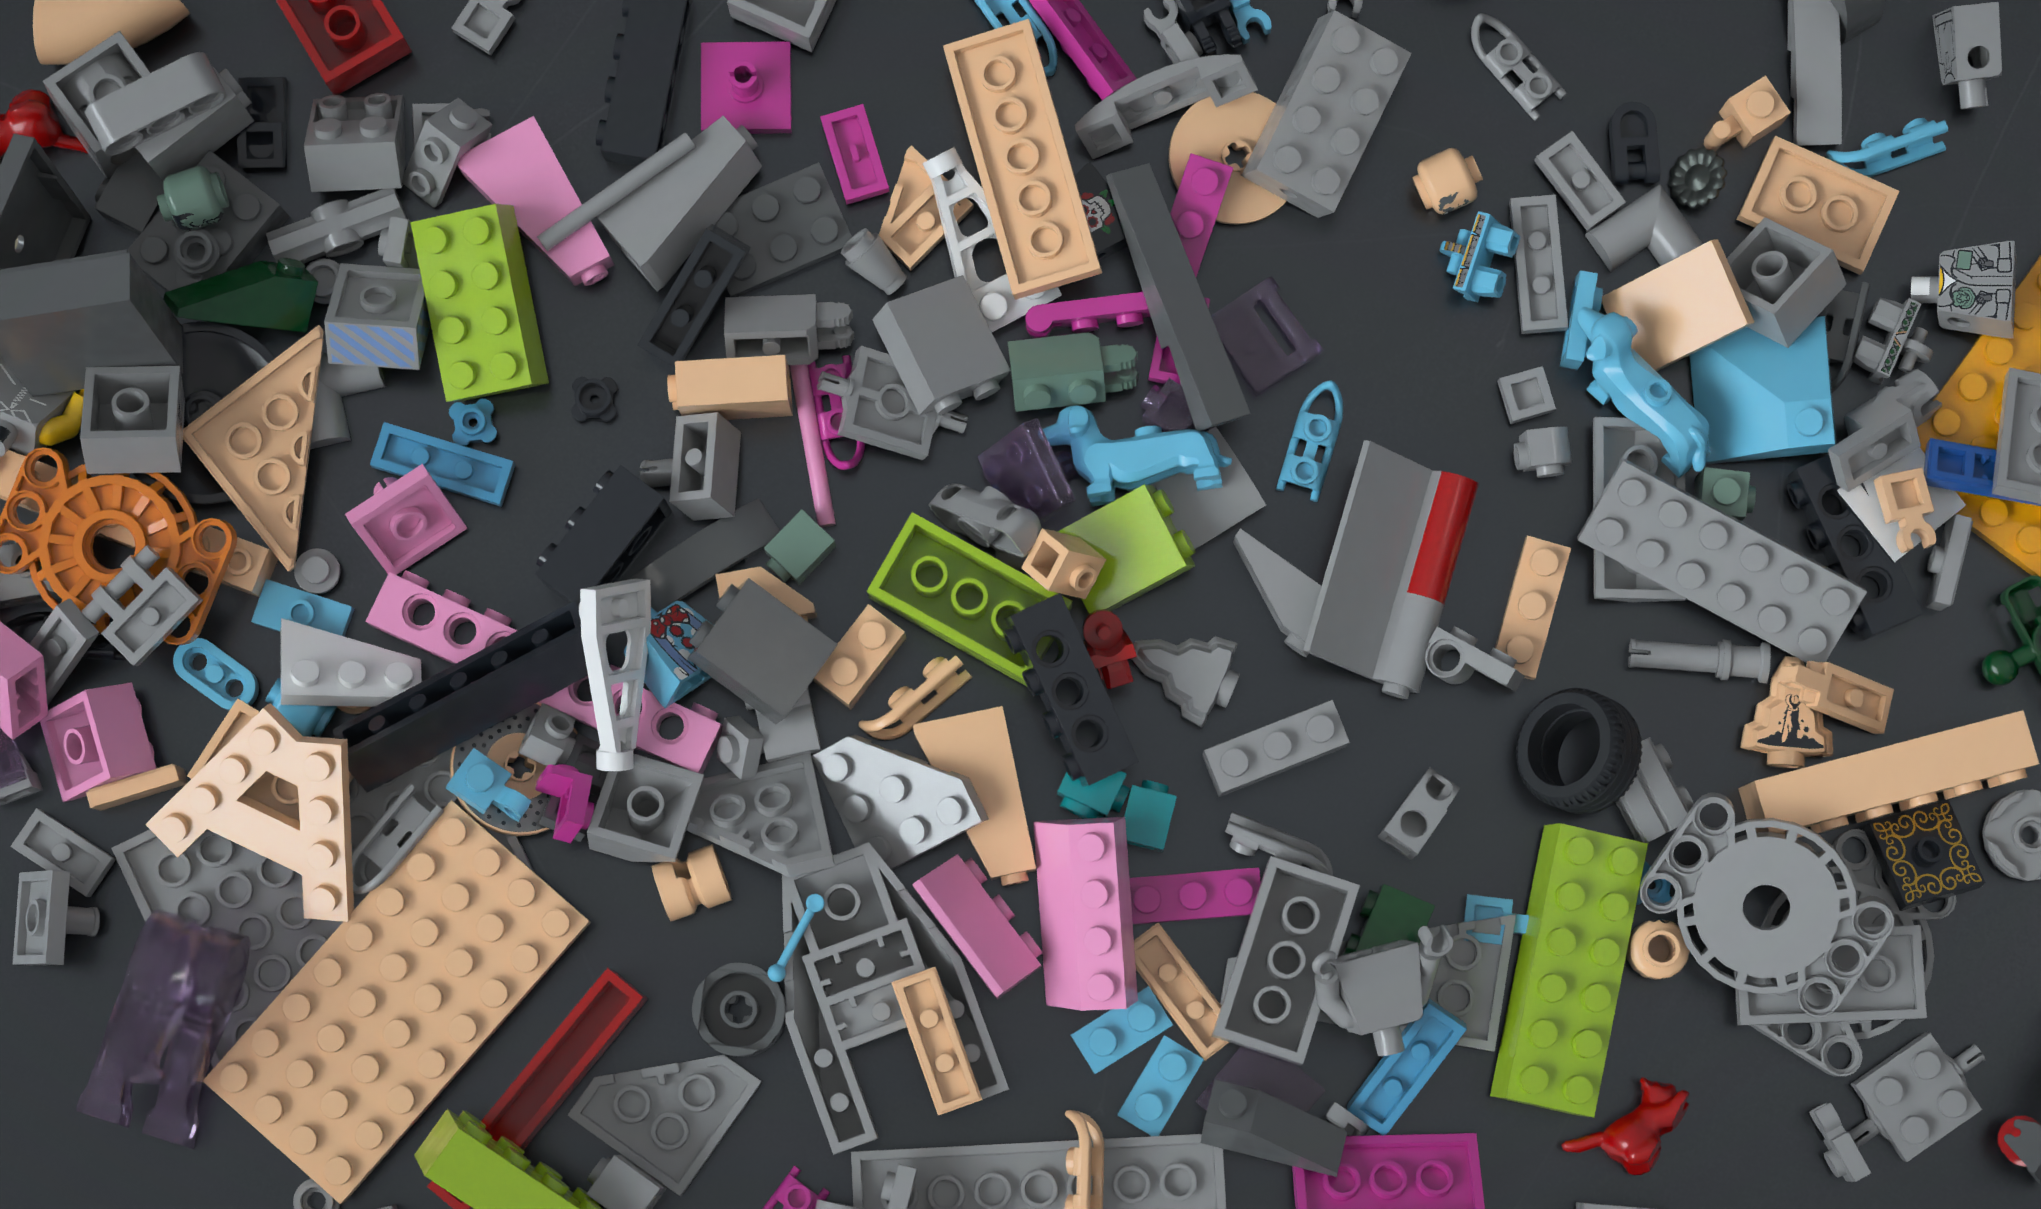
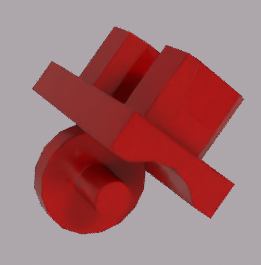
(1108, 647)

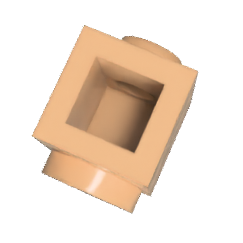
(1063, 563)

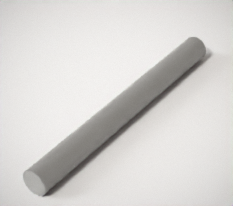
(616, 191)

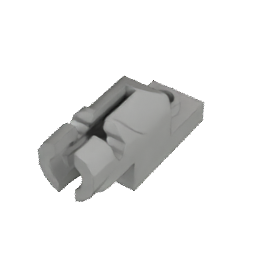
(1883, 429)

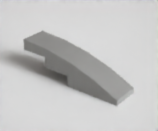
(1815, 72)

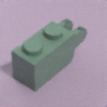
(1068, 370)

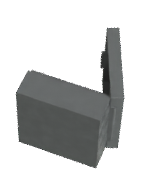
(63, 308)

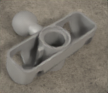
(988, 520)

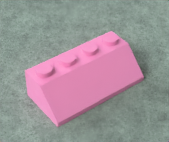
(1085, 913)

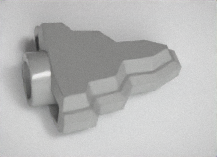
(1191, 673)

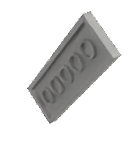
(1721, 563)

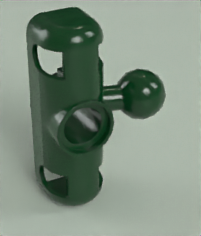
(2002, 666)

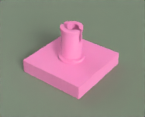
(405, 520)

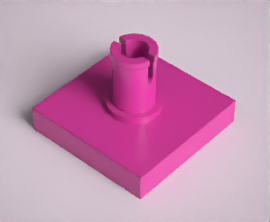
(747, 85)

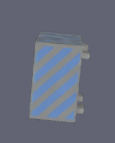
(377, 317)

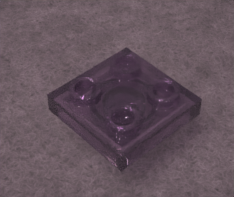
(1029, 472)

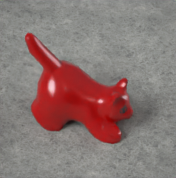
(33, 117)
(1636, 1136)

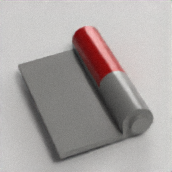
(1390, 569)

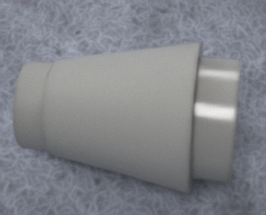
(873, 261)

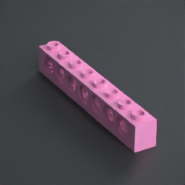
(394, 615)

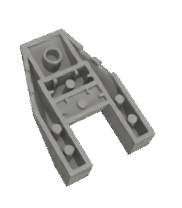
(843, 986)

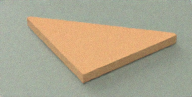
(261, 443)

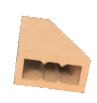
(981, 749)

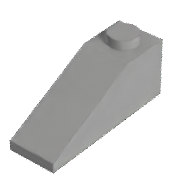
(1285, 589)

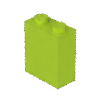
(1138, 545)

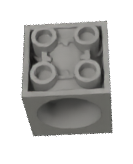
(89, 79)

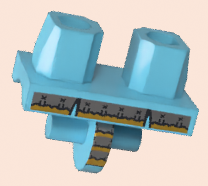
(1473, 256)

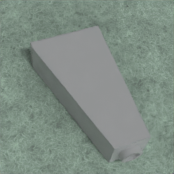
(670, 212)

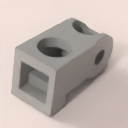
(1419, 814)

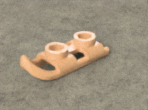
(907, 702)
(1086, 1162)

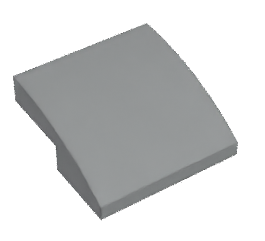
(1215, 510)

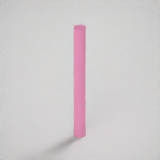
(812, 445)

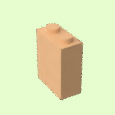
(732, 387)

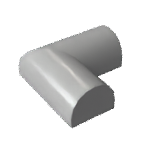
(1645, 223)
(335, 382)

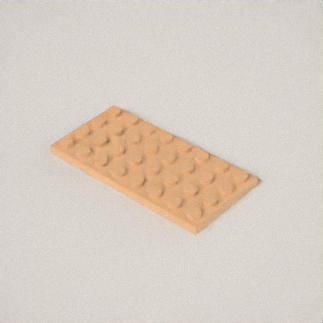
(396, 1003)

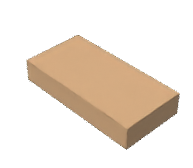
(136, 787)

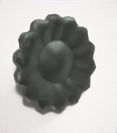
(1697, 177)

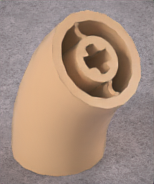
(73, 27)

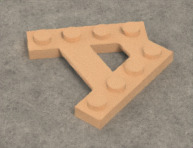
(314, 846)

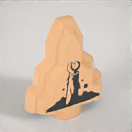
(1786, 727)

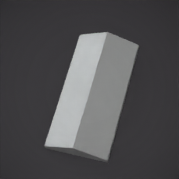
(1612, 441)

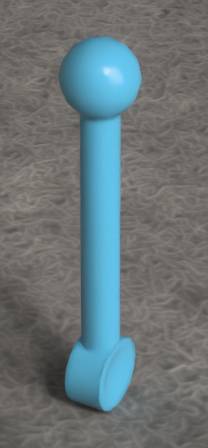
(814, 904)

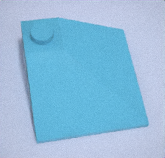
(1765, 395)

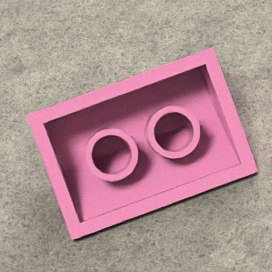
(979, 924)

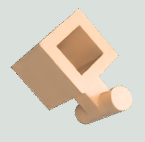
(1748, 116)

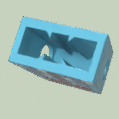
(667, 668)

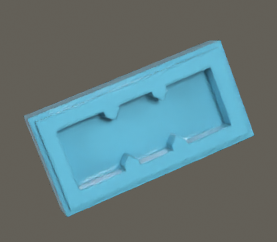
(301, 607)

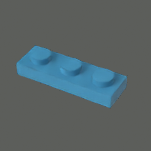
(449, 464)
(1402, 1075)

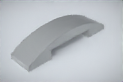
(1160, 93)

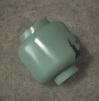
(193, 198)

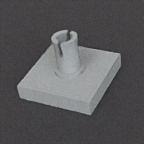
(46, 918)

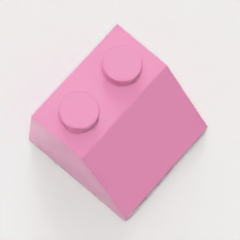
(97, 739)

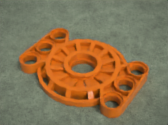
(75, 514)

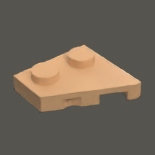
(913, 217)

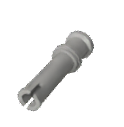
(1723, 659)

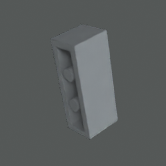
(1275, 748)

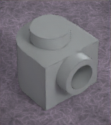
(1544, 451)
(548, 737)

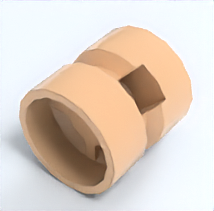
(691, 883)

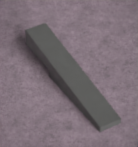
(1176, 300)

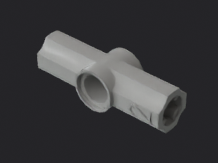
(336, 227)

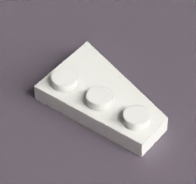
(340, 671)

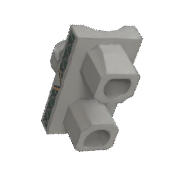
(1897, 320)

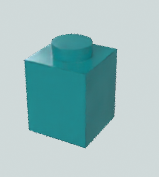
(1149, 815)

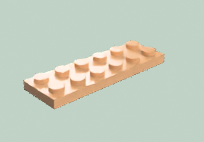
(1022, 159)

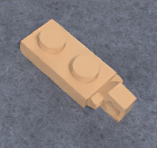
(1840, 694)

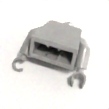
(1380, 986)

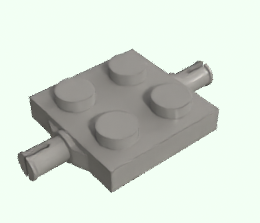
(880, 408)
(1916, 1096)

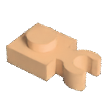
(1906, 500)

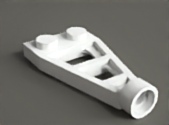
(992, 297)
(607, 611)

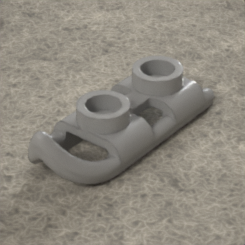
(1509, 56)
(1253, 835)
(384, 849)

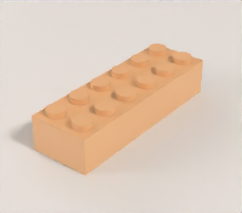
(1895, 774)

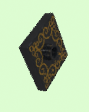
(1924, 855)

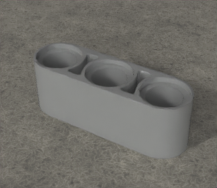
(155, 103)

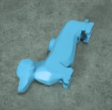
(1642, 392)
(1136, 459)

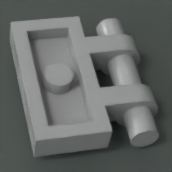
(151, 615)

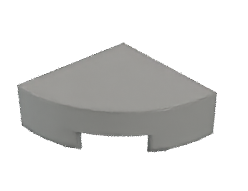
(1345, 1120)

